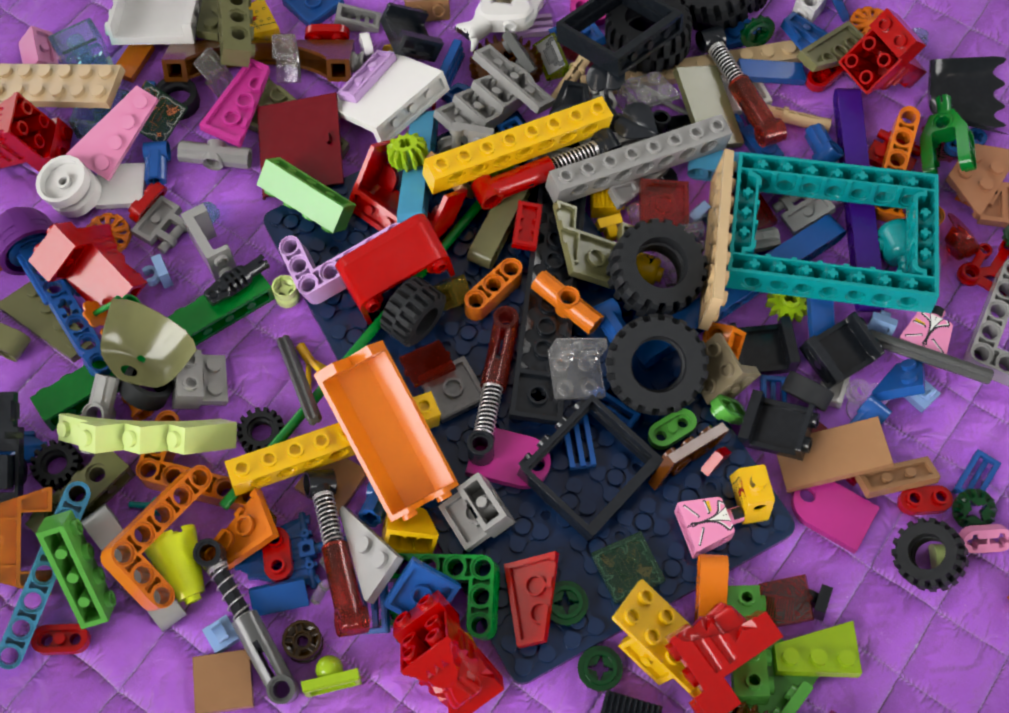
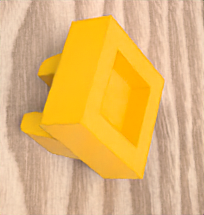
(609, 226)

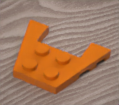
(11, 535)

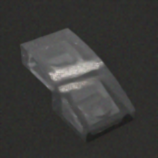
(287, 58)
(217, 75)

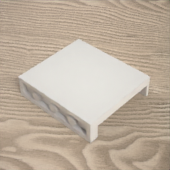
(153, 22)
(396, 98)

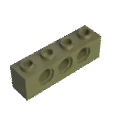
(235, 32)
(116, 477)

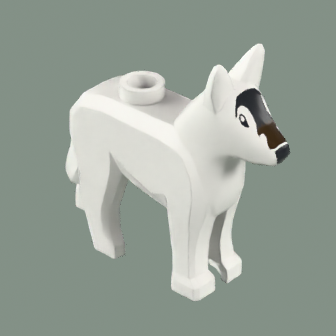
(499, 17)

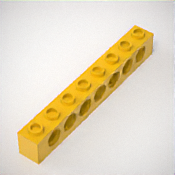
(515, 145)
(304, 453)

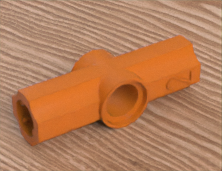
(556, 292)

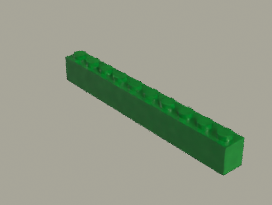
(198, 319)

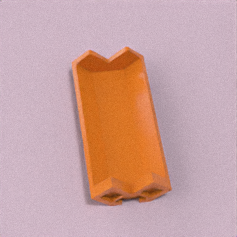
(386, 431)

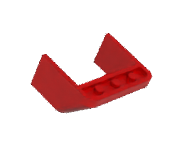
(378, 198)
(390, 261)

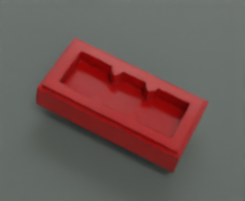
(527, 226)

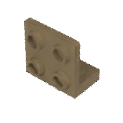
(725, 372)

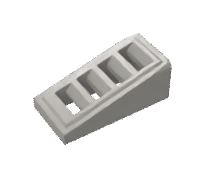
(346, 12)

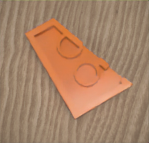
(247, 532)

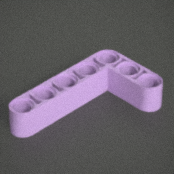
(313, 276)

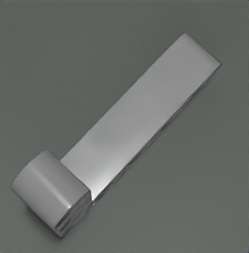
(994, 328)
(103, 528)

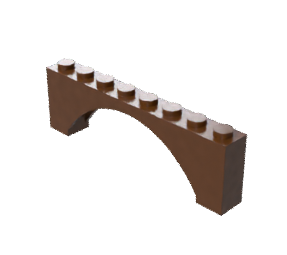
(323, 57)

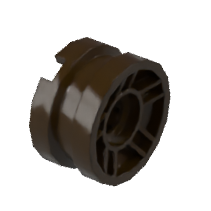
(291, 641)

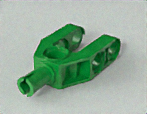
(946, 127)

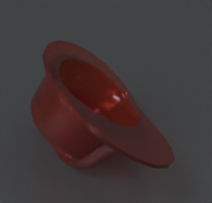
(960, 240)

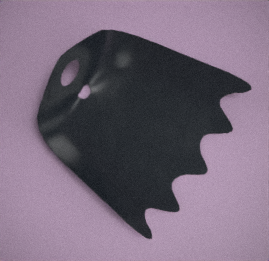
(971, 89)

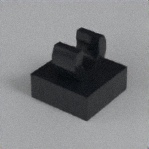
(820, 601)

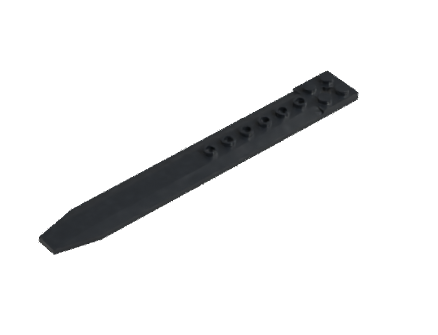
(539, 320)

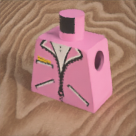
(929, 330)
(707, 523)

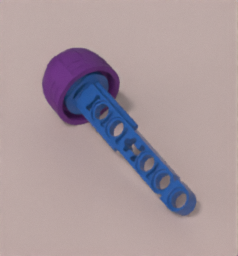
(19, 233)

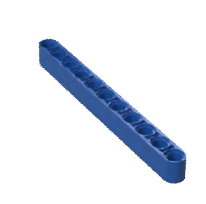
(804, 246)

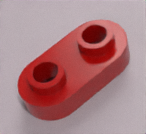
(327, 32)
(822, 79)
(151, 195)
(926, 500)
(279, 553)
(62, 639)

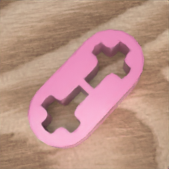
(985, 535)

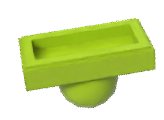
(330, 677)

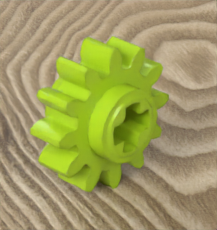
(787, 306)

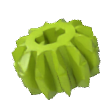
(407, 152)

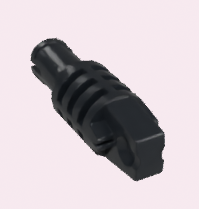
(235, 280)

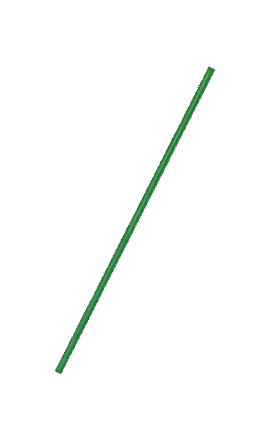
(365, 338)

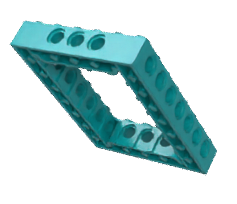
(894, 188)

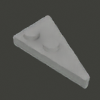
(371, 555)

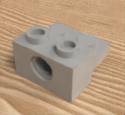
(201, 382)
(491, 512)

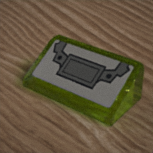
(554, 60)

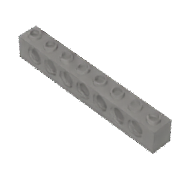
(638, 159)

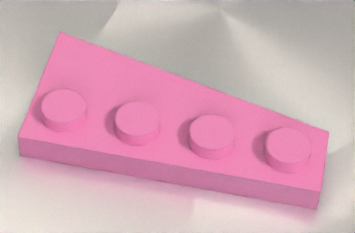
(113, 136)

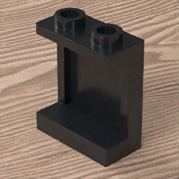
(408, 34)
(770, 347)
(842, 350)
(778, 426)

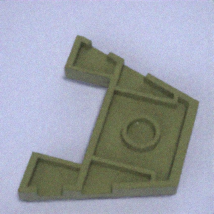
(584, 252)

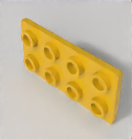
(647, 622)

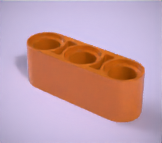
(495, 279)
(711, 582)

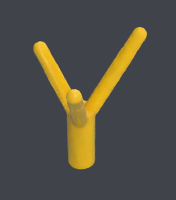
(309, 361)

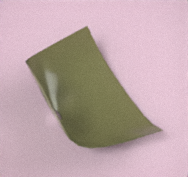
(138, 330)

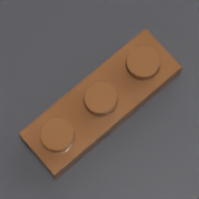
(901, 477)

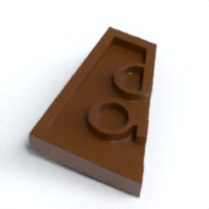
(691, 449)

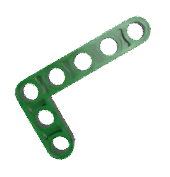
(477, 584)

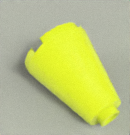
(174, 560)

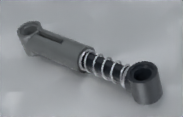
(247, 624)

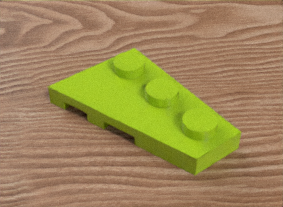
(820, 654)

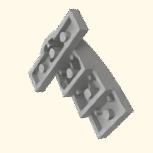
(495, 95)

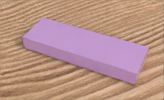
(366, 76)

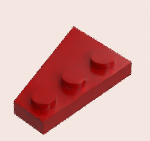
(531, 596)

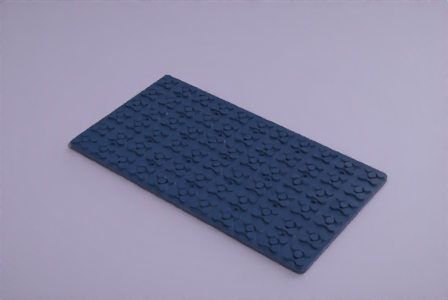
(586, 490)

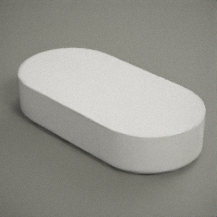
(366, 45)

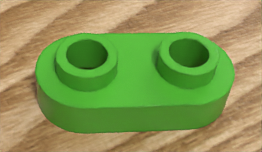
(727, 409)
(671, 430)

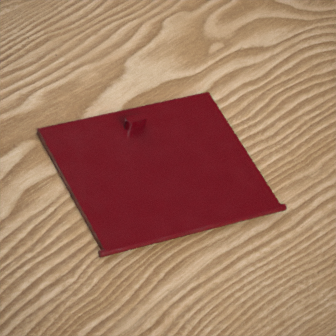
(301, 135)

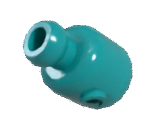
(892, 242)

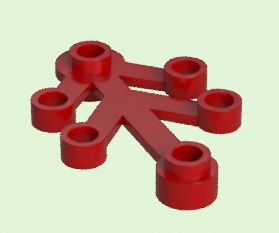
(979, 273)

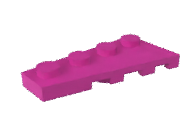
(237, 104)

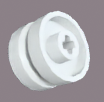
(68, 186)

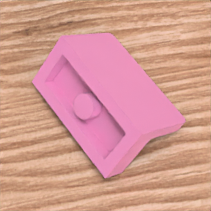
(36, 47)

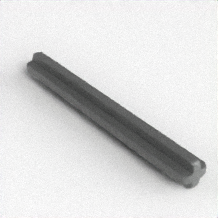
(934, 358)
(299, 380)

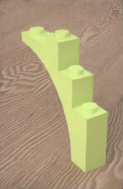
(145, 437)

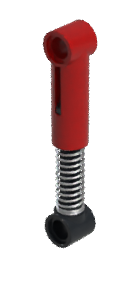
(492, 190)

